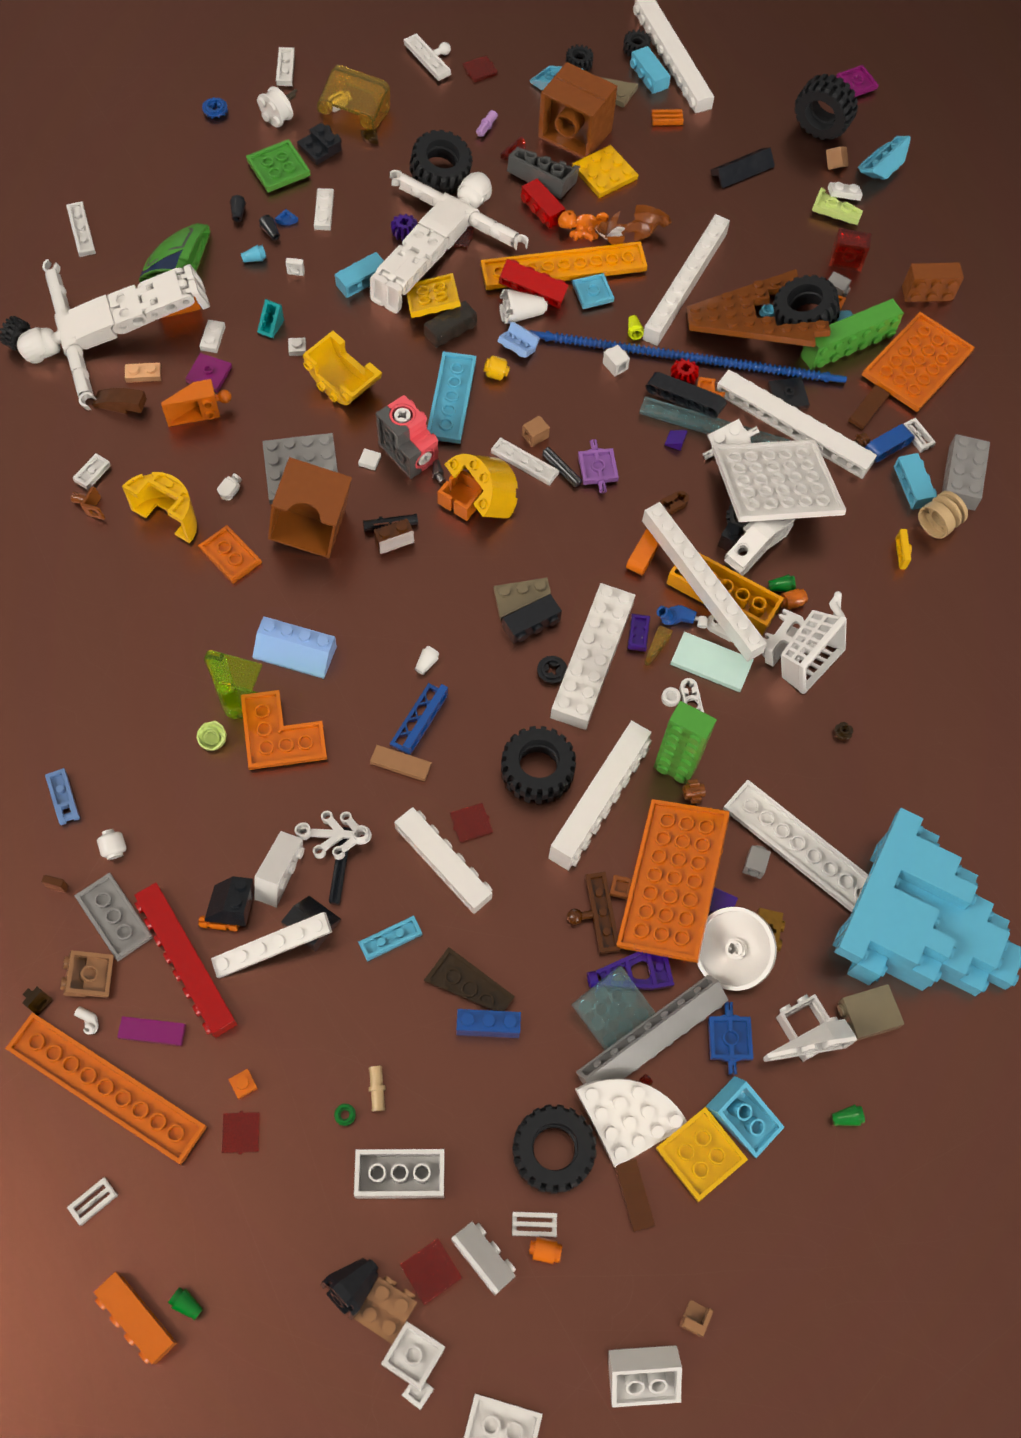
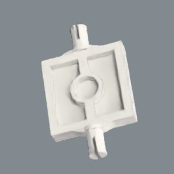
(730, 434)

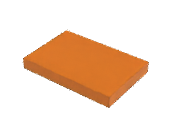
(230, 554)

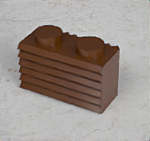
(394, 536)

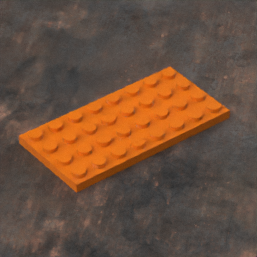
(674, 880)

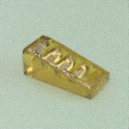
(660, 640)

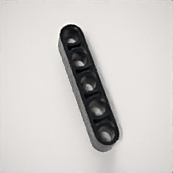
(686, 394)

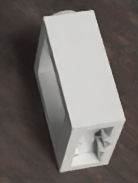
(803, 1002)

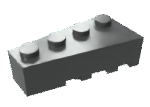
(553, 175)

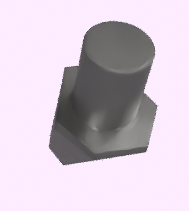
(438, 472)

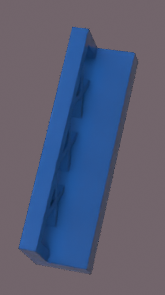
(423, 720)

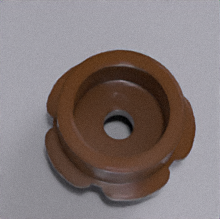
(862, 439)

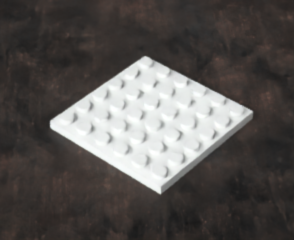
(778, 480)

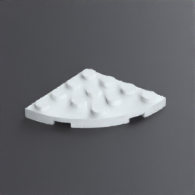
(628, 1116)

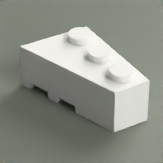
(277, 868)

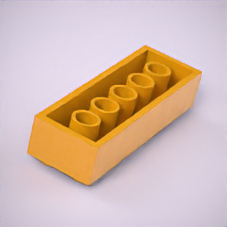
(755, 600)

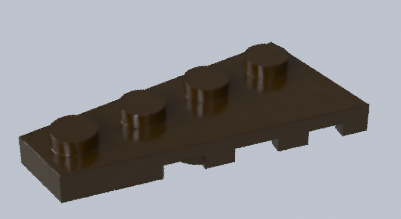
(465, 980)

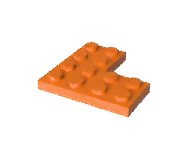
(270, 741)

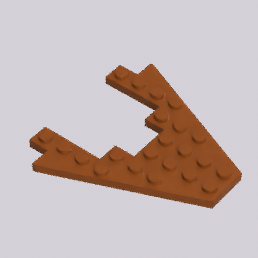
(736, 316)

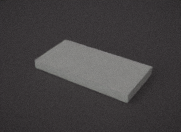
(113, 916)

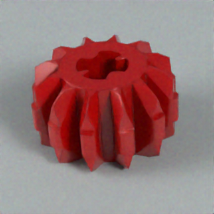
(685, 371)

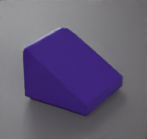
(676, 439)

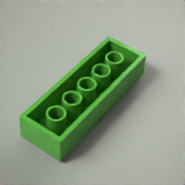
(854, 334)
(684, 742)

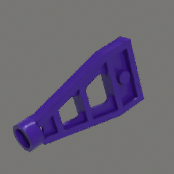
(658, 968)

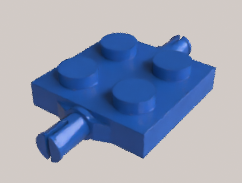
(730, 1038)

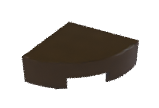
(370, 136)

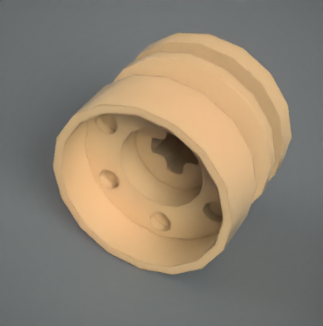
(943, 514)

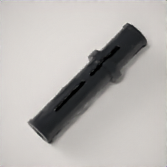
(369, 524)

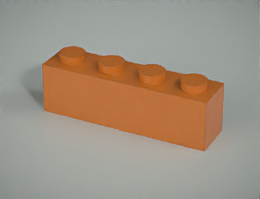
(135, 1318)

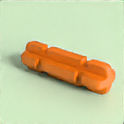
(219, 926)

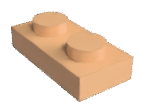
(142, 372)

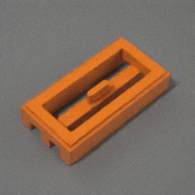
(667, 117)

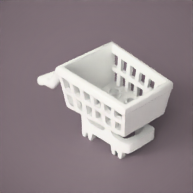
(792, 643)

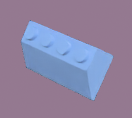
(294, 647)

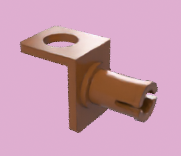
(89, 502)

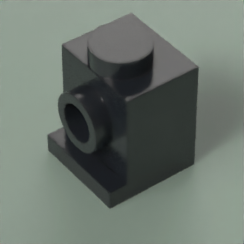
(729, 536)

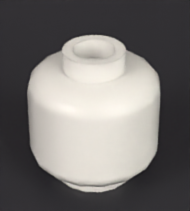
(111, 844)

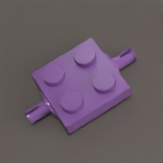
(598, 466)

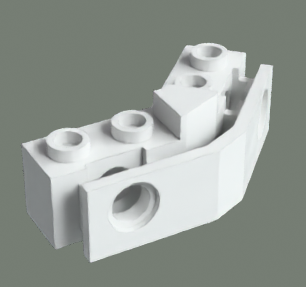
(757, 539)

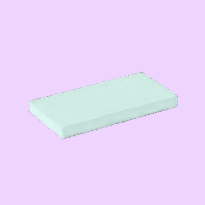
(711, 661)

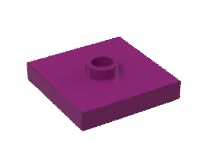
(859, 80)
(209, 368)

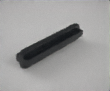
(563, 468)

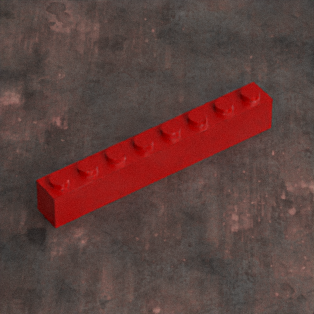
(185, 960)

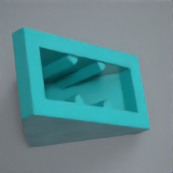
(271, 318)

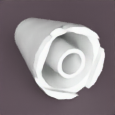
(520, 306)

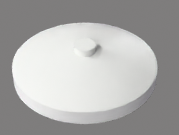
(737, 948)

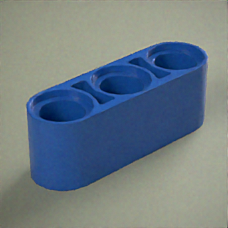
(890, 442)

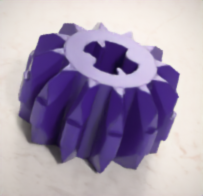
(402, 226)

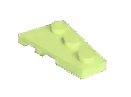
(836, 209)

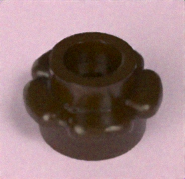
(843, 735)

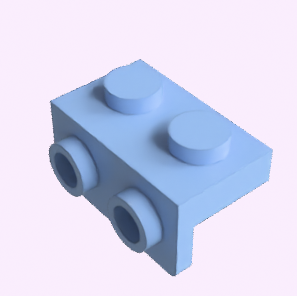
(519, 340)

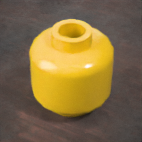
(496, 367)

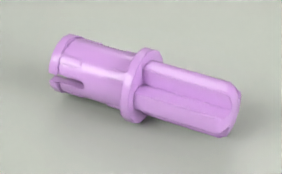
(486, 123)

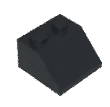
(231, 901)
(305, 909)

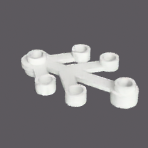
(335, 835)

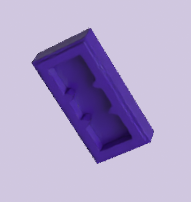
(638, 632)

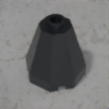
(351, 1285)

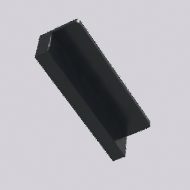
(744, 167)

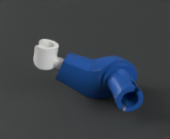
(679, 614)

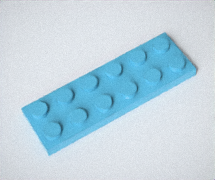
(451, 396)

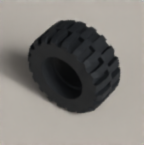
(835, 94)
(445, 146)
(806, 291)
(544, 742)
(584, 1143)

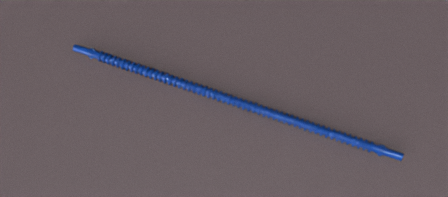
(548, 336)

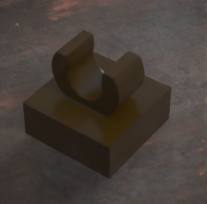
(36, 1000)

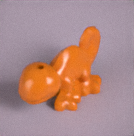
(583, 223)

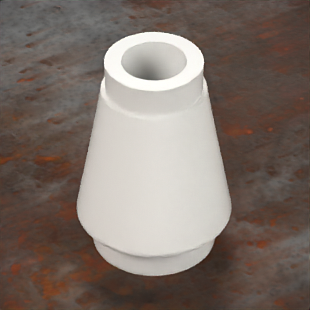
(426, 660)

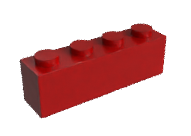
(532, 282)

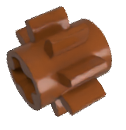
(694, 791)

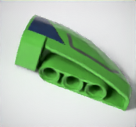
(177, 251)

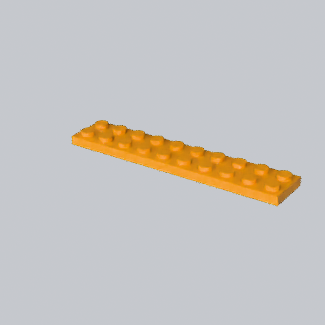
(573, 263)

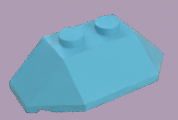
(886, 158)

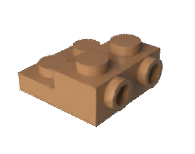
(87, 974)
(386, 1309)

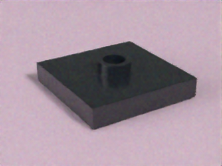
(790, 391)

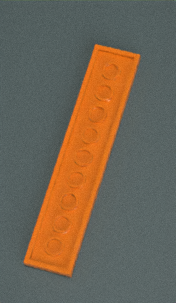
(106, 1088)

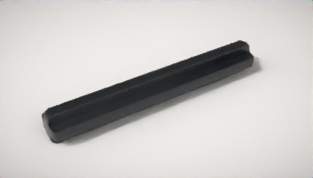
(338, 875)

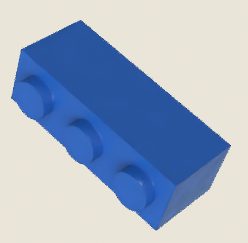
(488, 1023)

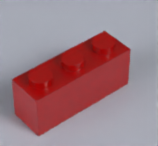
(542, 202)

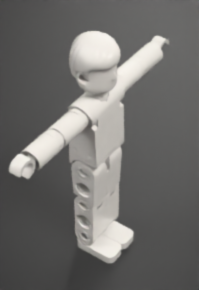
(435, 234)
(106, 317)

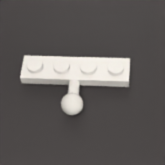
(429, 57)

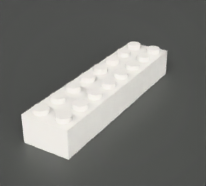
(592, 656)
(600, 796)

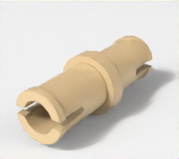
(377, 1088)

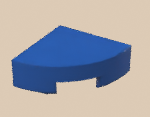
(286, 218)

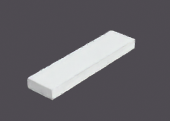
(81, 229)
(525, 461)

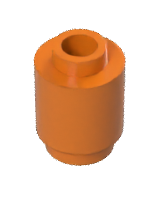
(794, 599)
(545, 1250)

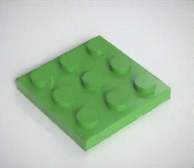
(278, 165)

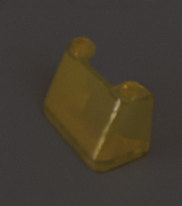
(356, 94)

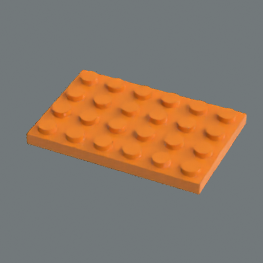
(918, 361)

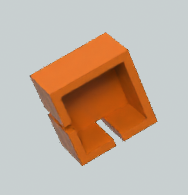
(460, 494)

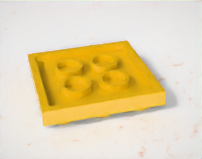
(605, 171)
(433, 296)
(701, 1154)

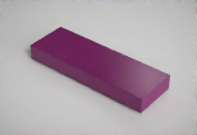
(151, 1031)

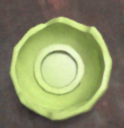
(211, 735)

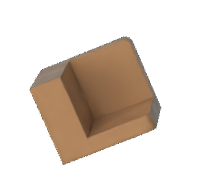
(837, 157)
(535, 431)
(696, 1318)

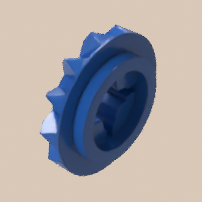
(211, 104)

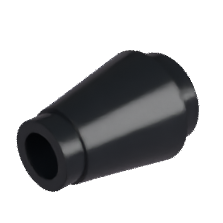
(237, 206)
(269, 226)

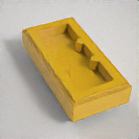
(903, 549)

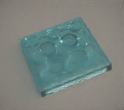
(613, 1008)

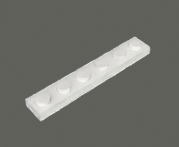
(271, 945)

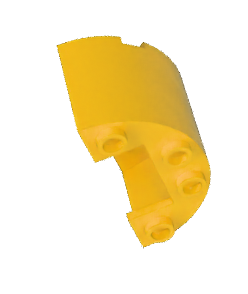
(337, 371)
(495, 479)
(166, 492)

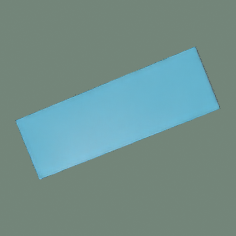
(390, 938)

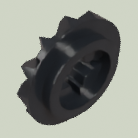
(553, 662)

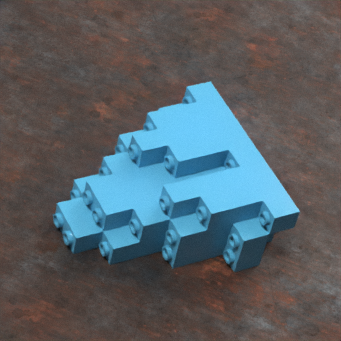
(925, 919)

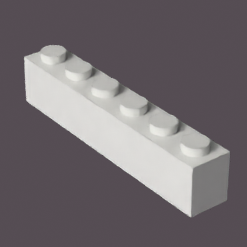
(444, 860)

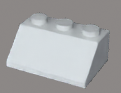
(484, 1257)
(645, 1376)

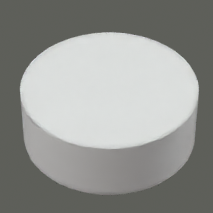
(671, 697)

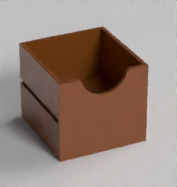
(577, 110)
(309, 507)

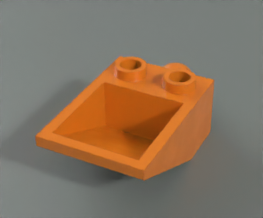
(194, 403)

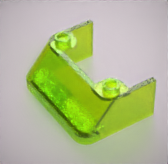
(231, 679)

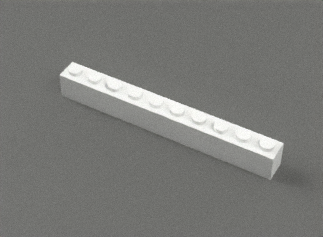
(674, 55)
(685, 280)
(796, 423)
(704, 582)

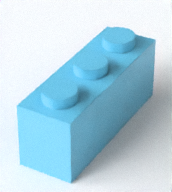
(650, 70)
(357, 276)
(914, 480)

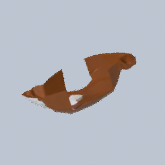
(645, 222)

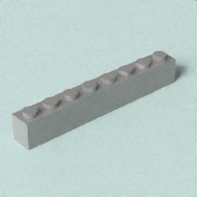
(656, 1032)

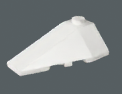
(828, 1036)

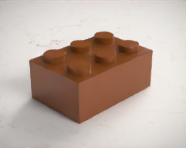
(932, 282)

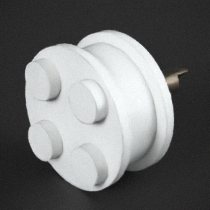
(276, 106)

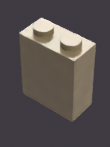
(871, 1012)

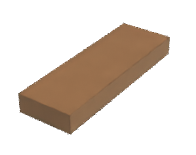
(400, 763)

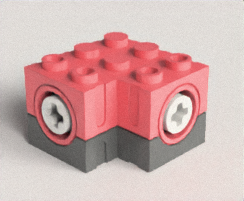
(405, 436)

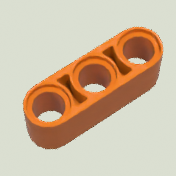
(643, 553)

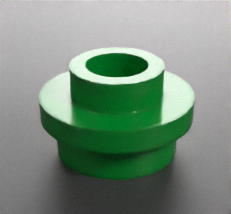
(342, 1108)

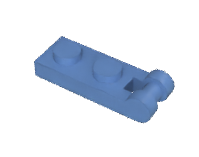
(62, 796)

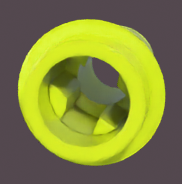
(635, 328)

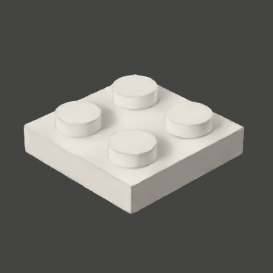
(413, 1356)

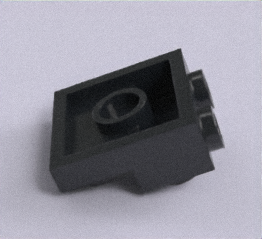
(320, 143)

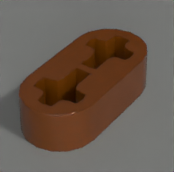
(674, 505)

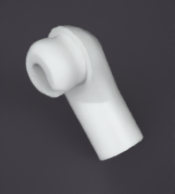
(90, 1020)

